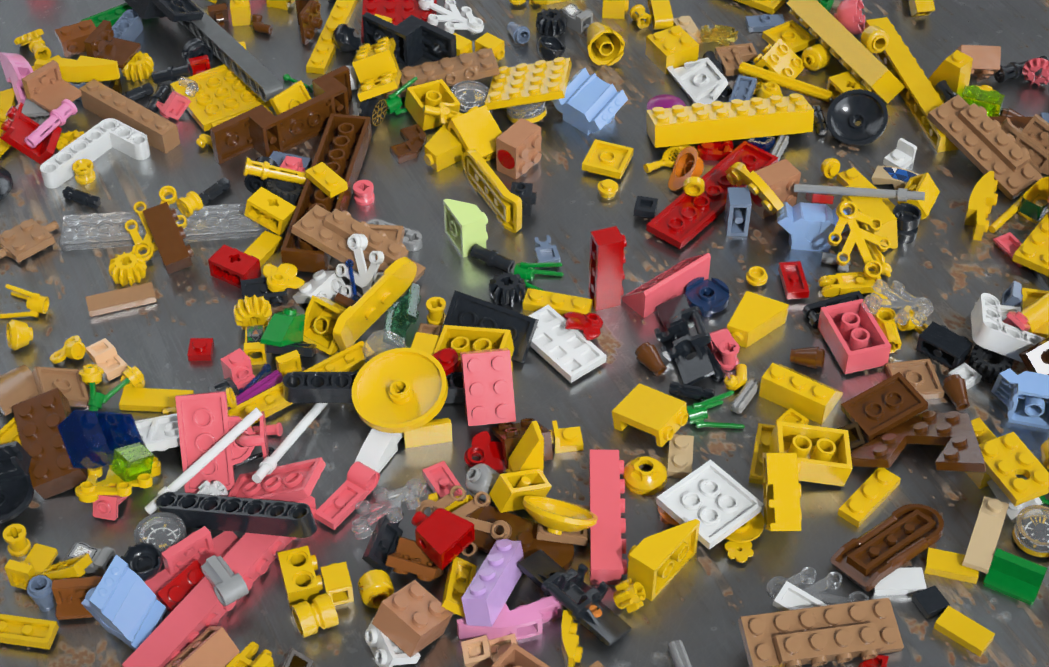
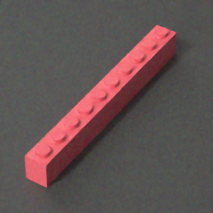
(201, 606)

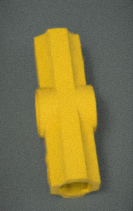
(887, 323)

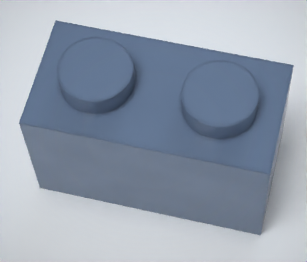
(737, 211)

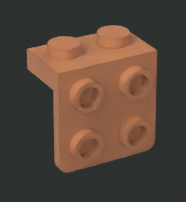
(48, 88)

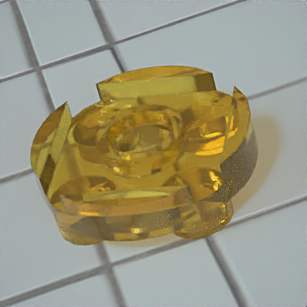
(720, 34)

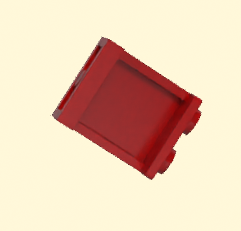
(19, 127)

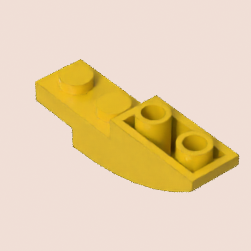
(980, 205)

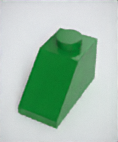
(284, 328)

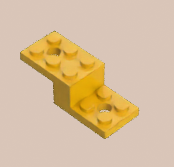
(376, 68)
(1004, 460)

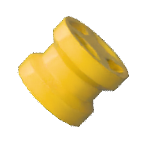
(84, 171)
(189, 204)

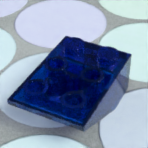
(94, 436)

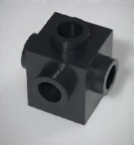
(526, 193)

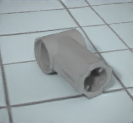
(226, 584)

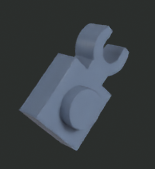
(545, 251)

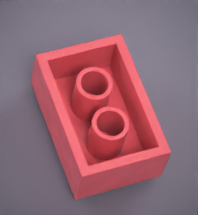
(853, 336)
(488, 387)

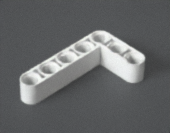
(91, 145)
(995, 335)

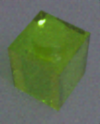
(132, 461)

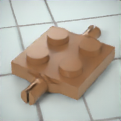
(26, 239)

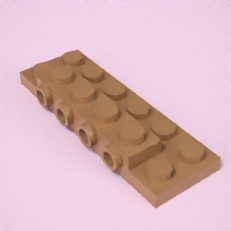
(452, 70)
(986, 145)
(331, 231)
(821, 634)

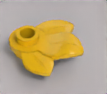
(282, 277)

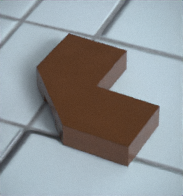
(411, 148)

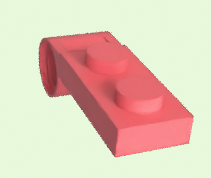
(359, 484)

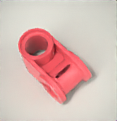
(724, 349)

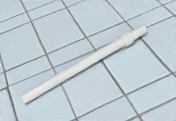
(206, 458)
(269, 463)

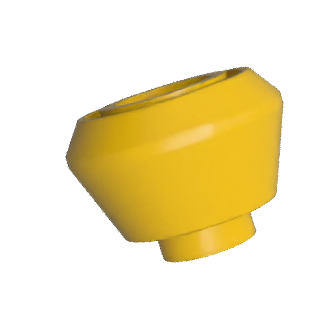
(769, 89)
(18, 334)

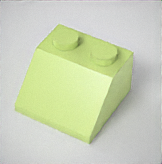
(465, 225)

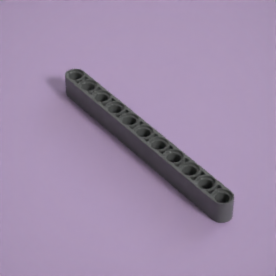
(235, 57)

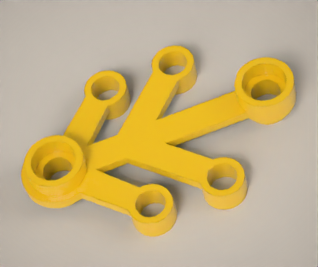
(858, 236)
(146, 243)
(91, 489)

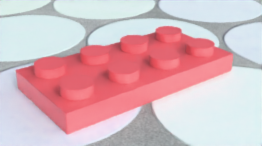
(284, 484)

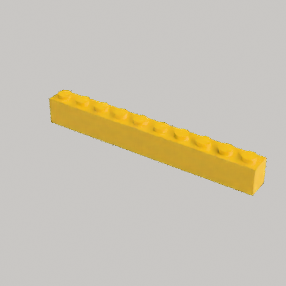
(918, 90)

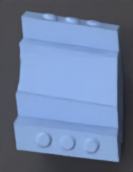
(589, 102)
(809, 225)
(1025, 397)
(125, 604)

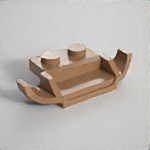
(1034, 138)

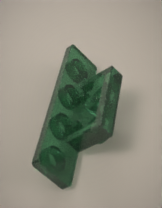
(403, 311)

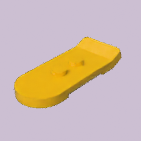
(485, 182)
(374, 302)

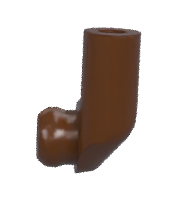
(259, 26)

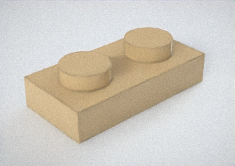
(689, 27)
(680, 456)

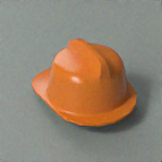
(685, 166)

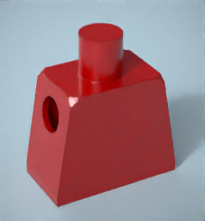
(442, 535)

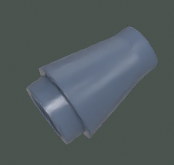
(518, 32)
(41, 592)

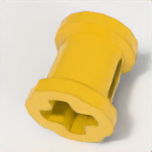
(642, 15)
(39, 49)
(436, 309)
(16, 538)

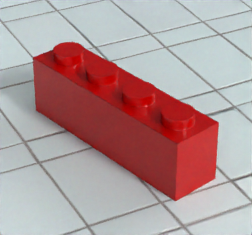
(606, 267)

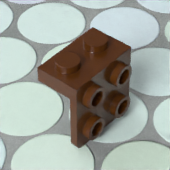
(308, 18)
(511, 434)

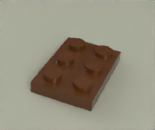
(884, 406)

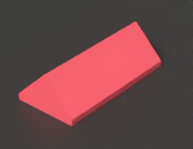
(667, 284)

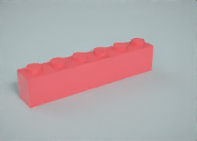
(606, 504)

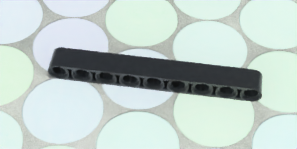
(337, 387)

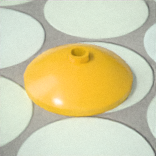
(558, 514)

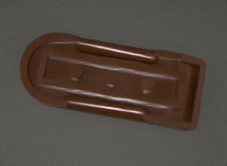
(523, 531)
(888, 545)

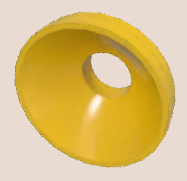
(644, 482)

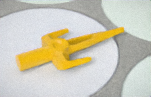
(441, 111)

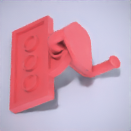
(202, 423)

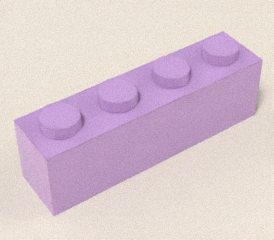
(493, 583)

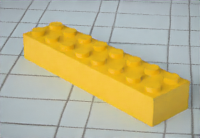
(845, 46)
(729, 120)

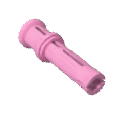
(57, 118)

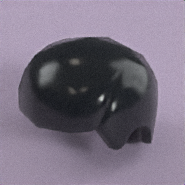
(345, 39)
(550, 47)
(144, 560)

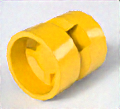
(311, 616)

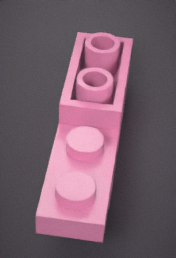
(15, 68)
(523, 621)

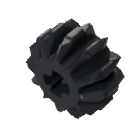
(551, 22)
(507, 289)

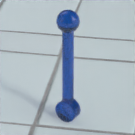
(349, 264)
(266, 368)

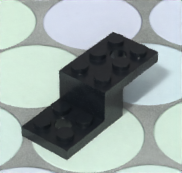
(172, 9)
(412, 38)

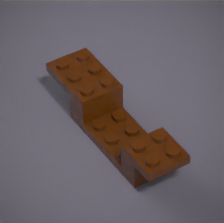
(279, 133)

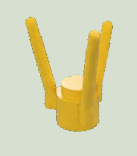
(35, 302)

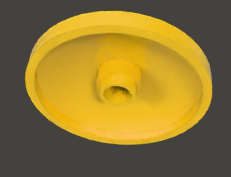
(399, 390)

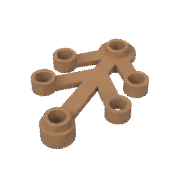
(466, 510)

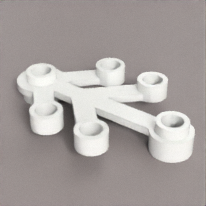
(464, 17)
(364, 279)

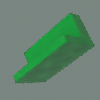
(1015, 576)

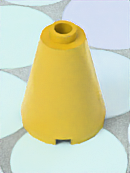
(604, 44)

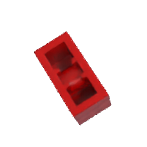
(233, 265)

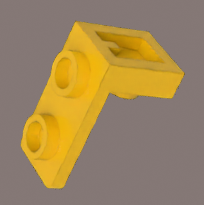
(34, 564)

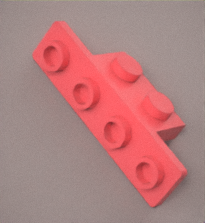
(197, 546)

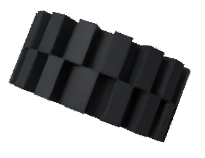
(286, 190)
(985, 369)

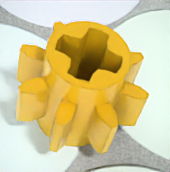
(629, 595)

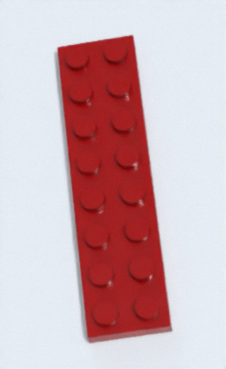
(691, 214)

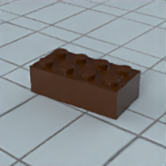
(40, 437)

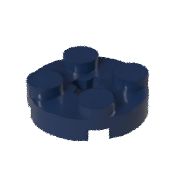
(708, 305)

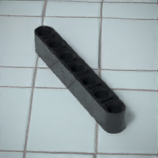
(240, 514)

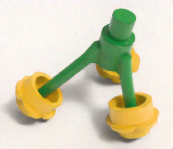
(92, 375)

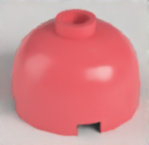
(850, 16)

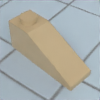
(985, 534)

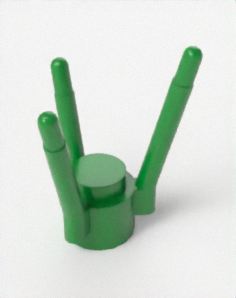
(394, 102)
(527, 271)
(698, 412)

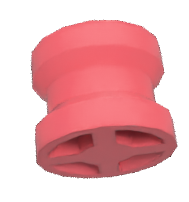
(363, 192)

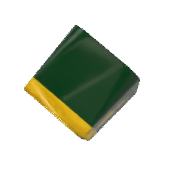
(1028, 207)

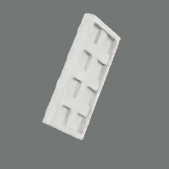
(562, 347)

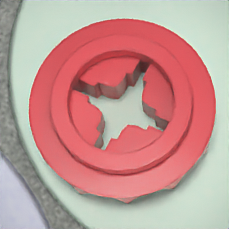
(1033, 66)

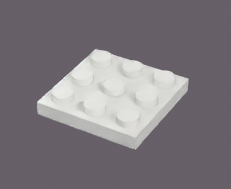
(712, 499)

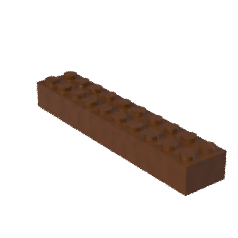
(343, 151)

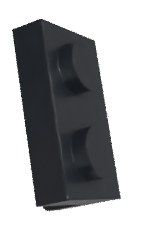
(259, 288)

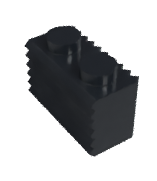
(944, 345)

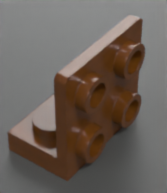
(104, 45)

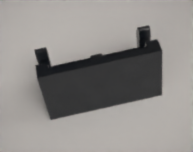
(13, 462)

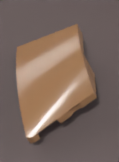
(16, 387)

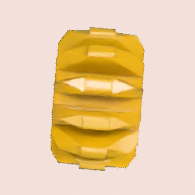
(138, 67)
(127, 268)
(252, 311)

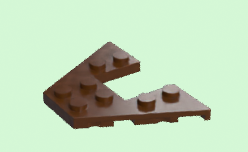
(929, 428)

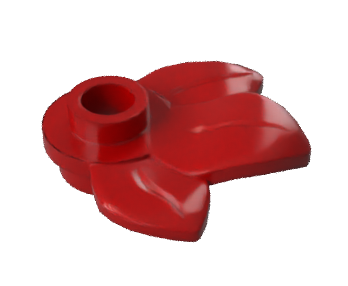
(589, 323)
(488, 452)

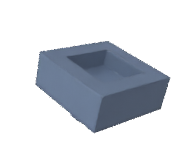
(1012, 295)

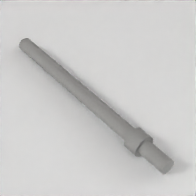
(901, 194)

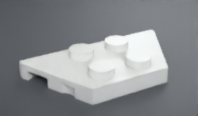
(699, 80)
(159, 432)

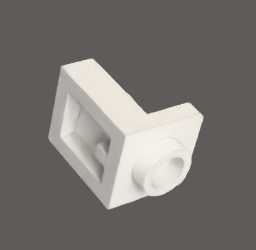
(902, 156)

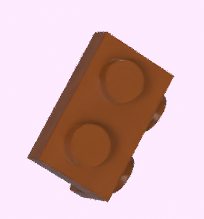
(73, 37)
(413, 560)
(70, 594)

